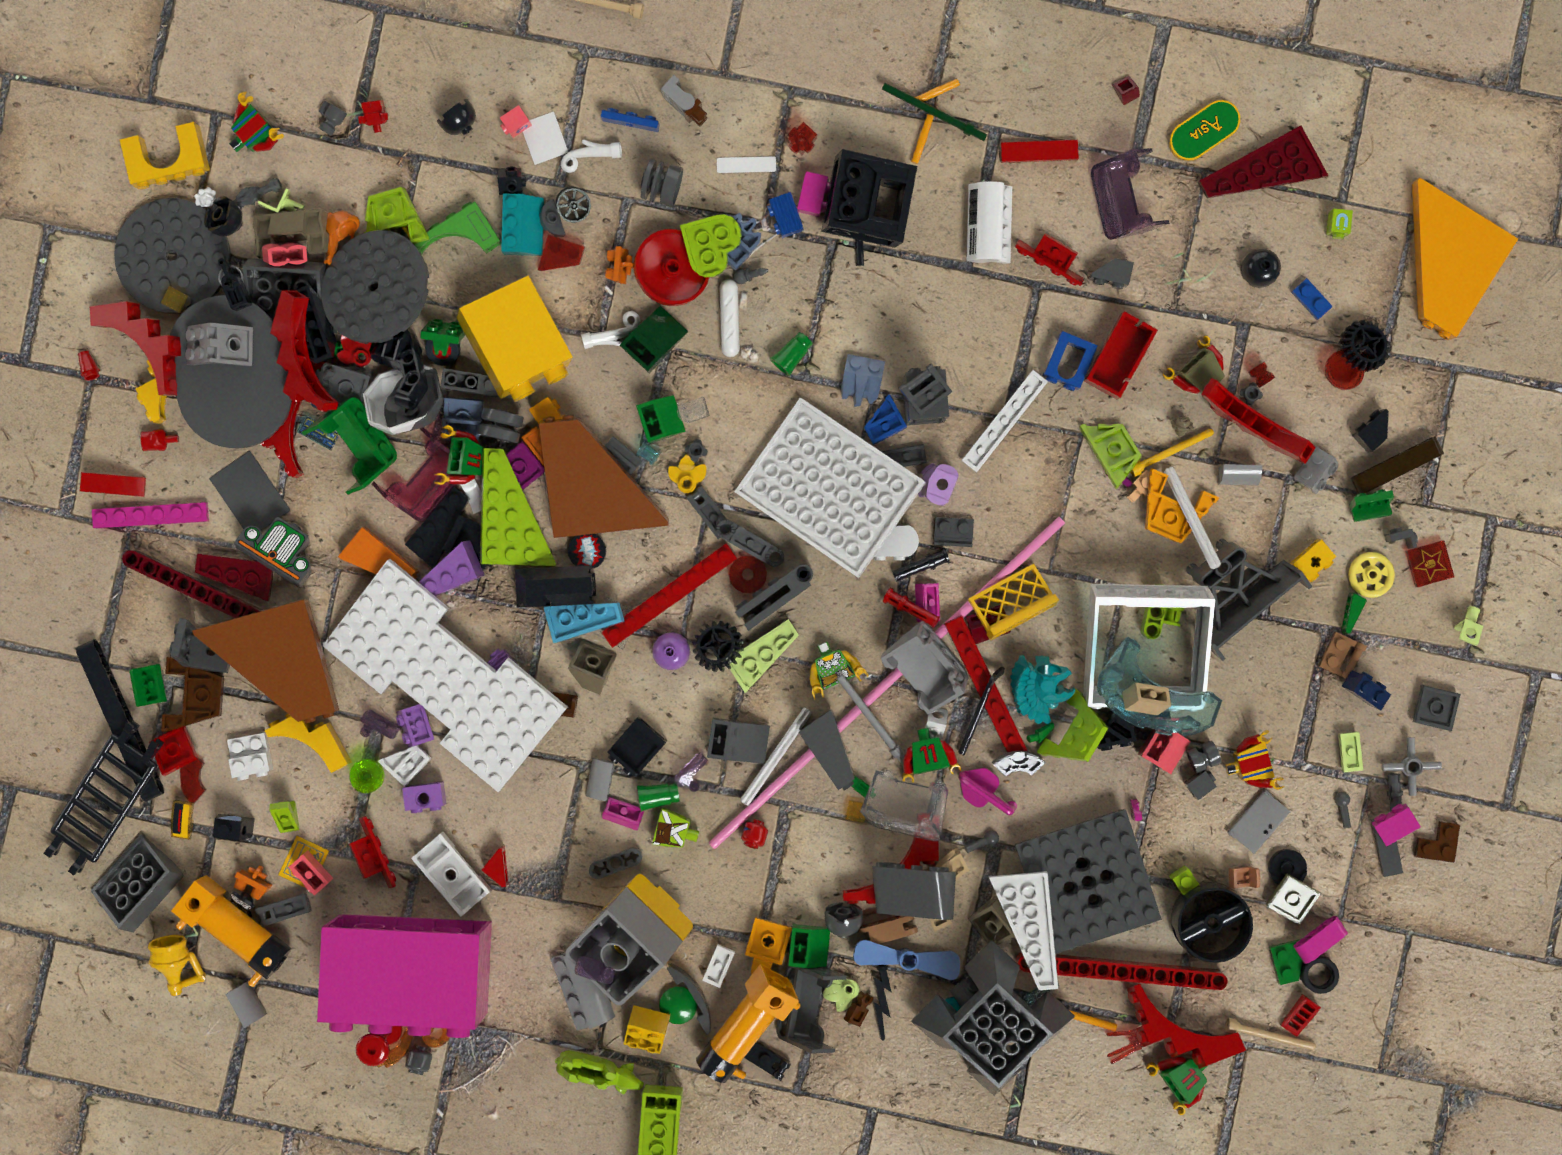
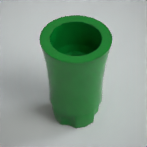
(791, 353)
(657, 795)

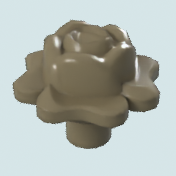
(1182, 425)

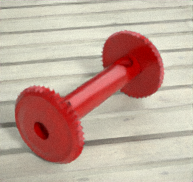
(374, 1048)

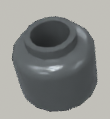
(418, 1060)

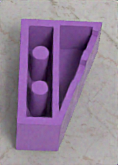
(454, 570)

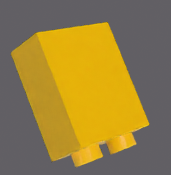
(515, 339)

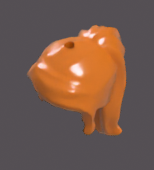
(339, 226)

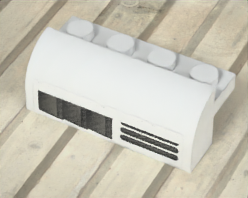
(989, 222)

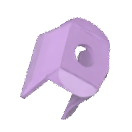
(931, 475)

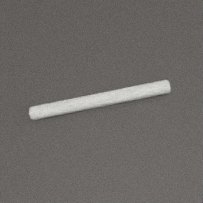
(1192, 518)
(776, 756)

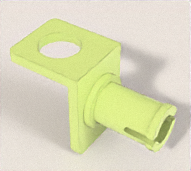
(285, 203)
(1469, 626)

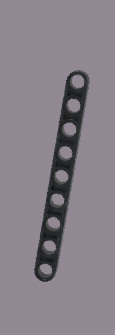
(115, 710)

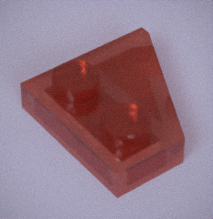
(560, 254)

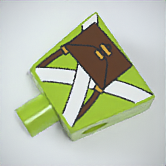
(673, 830)

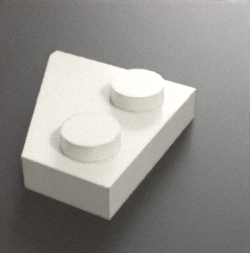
(406, 764)

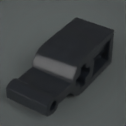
(236, 295)

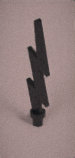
(883, 1006)

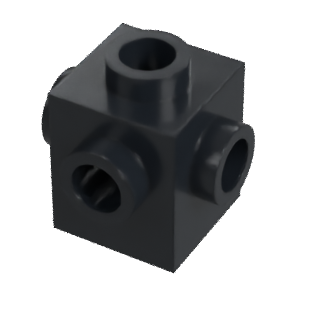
(511, 180)

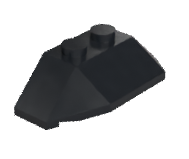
(319, 332)

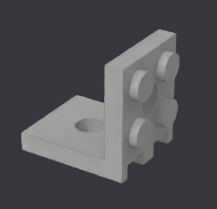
(211, 344)

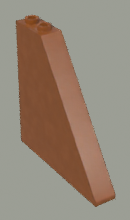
(588, 485)
(279, 656)

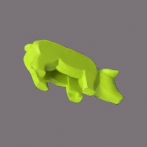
(596, 1071)

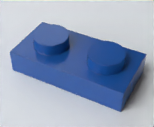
(1311, 299)

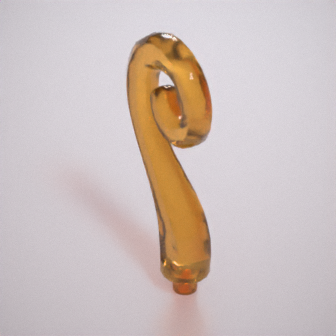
(400, 1050)

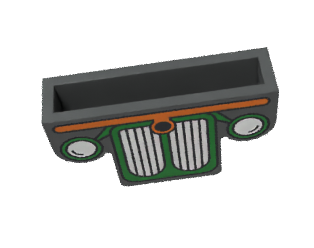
(278, 549)

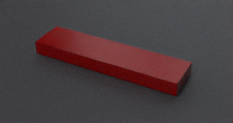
(1039, 151)

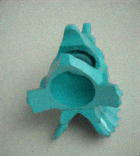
(1037, 688)

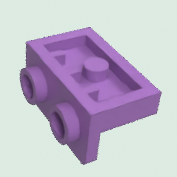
(414, 725)

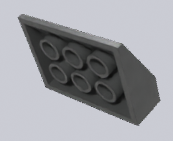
(267, 281)
(136, 884)

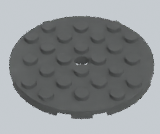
(148, 240)
(401, 290)

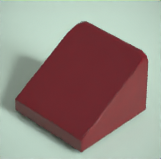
(1126, 90)

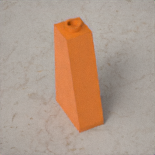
(371, 553)

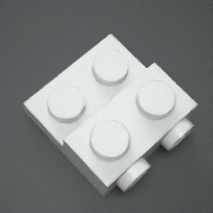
(249, 756)

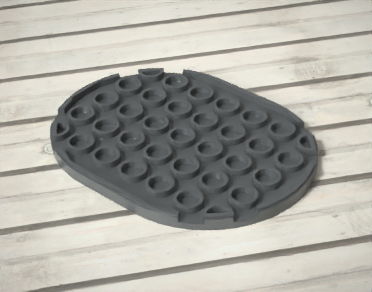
(232, 402)

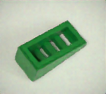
(1352, 612)

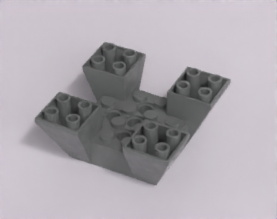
(962, 1030)

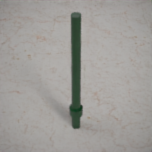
(967, 129)

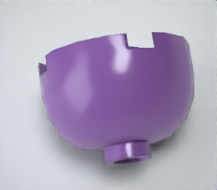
(678, 644)

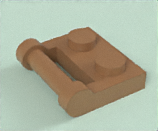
(1336, 653)

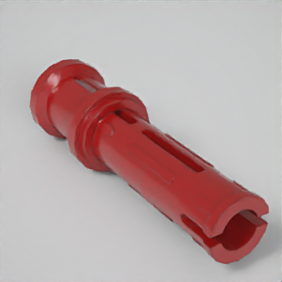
(903, 604)

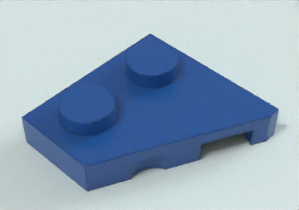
(885, 422)

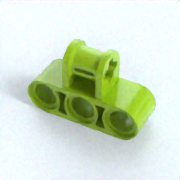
(1166, 615)

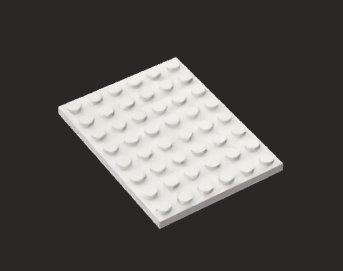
(830, 487)

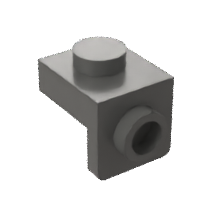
(1407, 534)

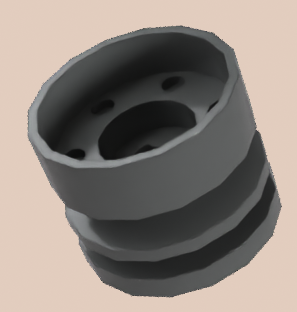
(661, 182)

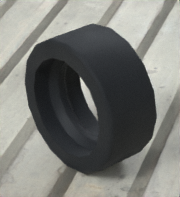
(1329, 985)

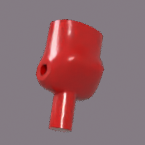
(156, 440)

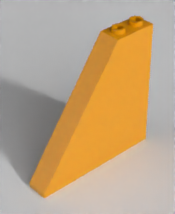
(1453, 258)

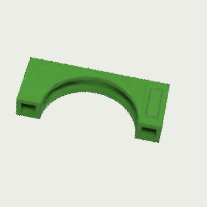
(466, 223)

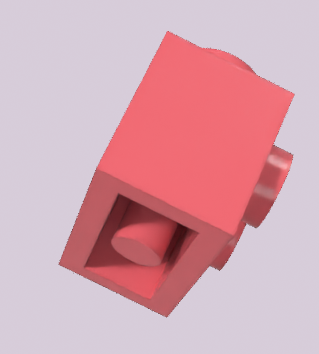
(310, 872)

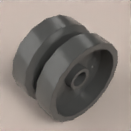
(501, 422)

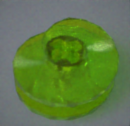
(363, 784)

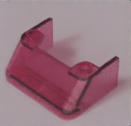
(421, 493)

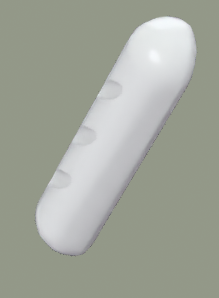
(729, 318)

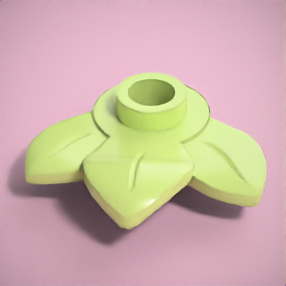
(838, 993)

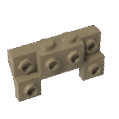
(292, 227)

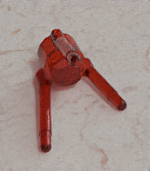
(1134, 1045)

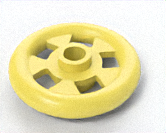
(1361, 587)

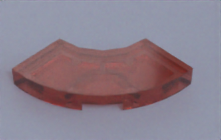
(191, 780)

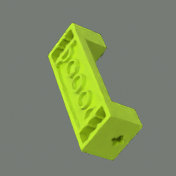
(660, 1120)

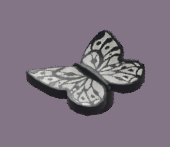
(243, 902)

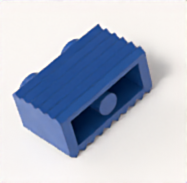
(785, 214)

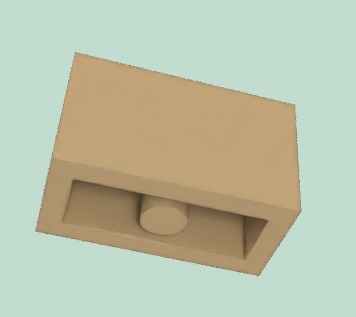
(1146, 698)

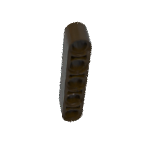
(1397, 465)

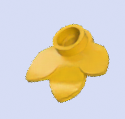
(687, 471)

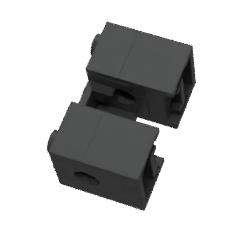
(937, 413)

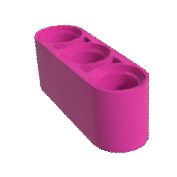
(1320, 939)

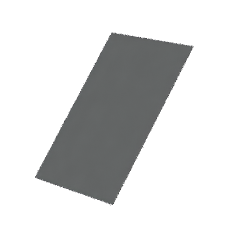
(249, 493)

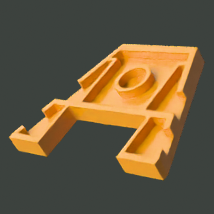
(1165, 514)

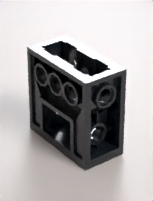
(869, 174)

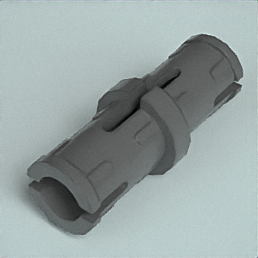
(1395, 793)

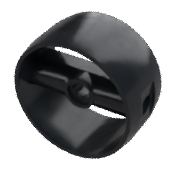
(1224, 914)

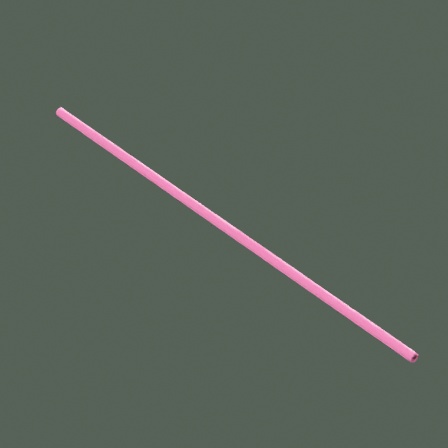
(880, 688)

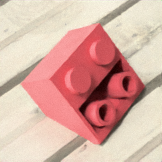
(1164, 749)

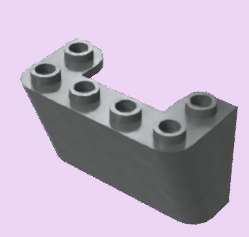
(914, 891)

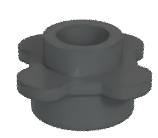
(1246, 393)
(696, 445)

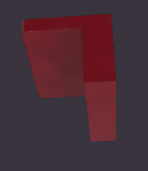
(976, 627)

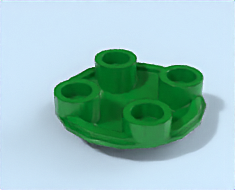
(678, 1004)

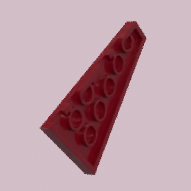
(1277, 163)

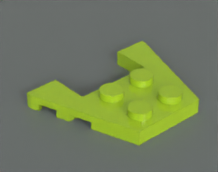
(394, 210)
(1081, 737)

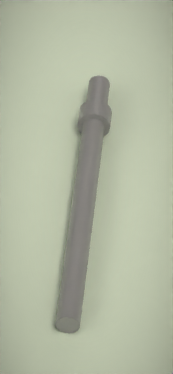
(895, 750)

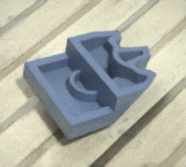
(748, 243)
(862, 379)
(462, 415)

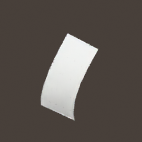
(474, 494)

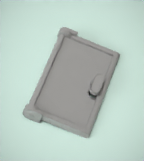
(1256, 823)

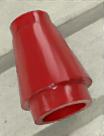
(88, 367)

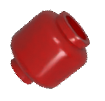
(754, 834)

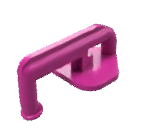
(979, 789)

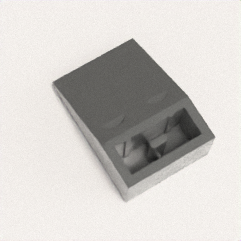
(738, 741)

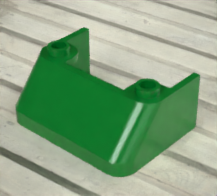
(365, 441)

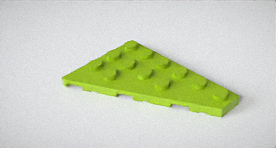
(507, 522)

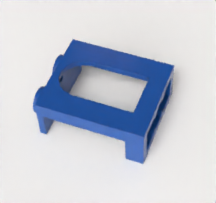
(1051, 372)

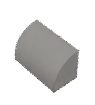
(1239, 474)
(600, 779)
(246, 1004)

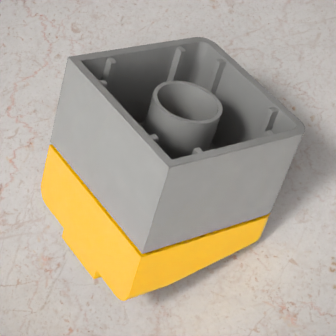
(633, 937)

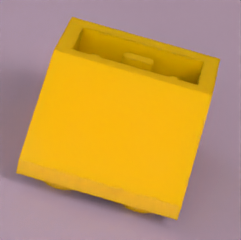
(646, 1029)

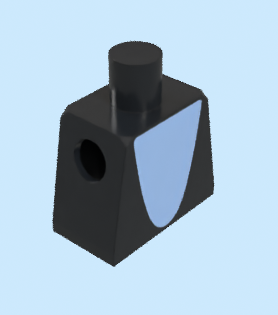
(231, 827)

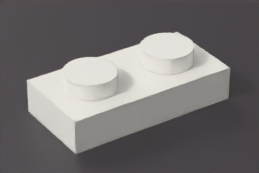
(718, 966)

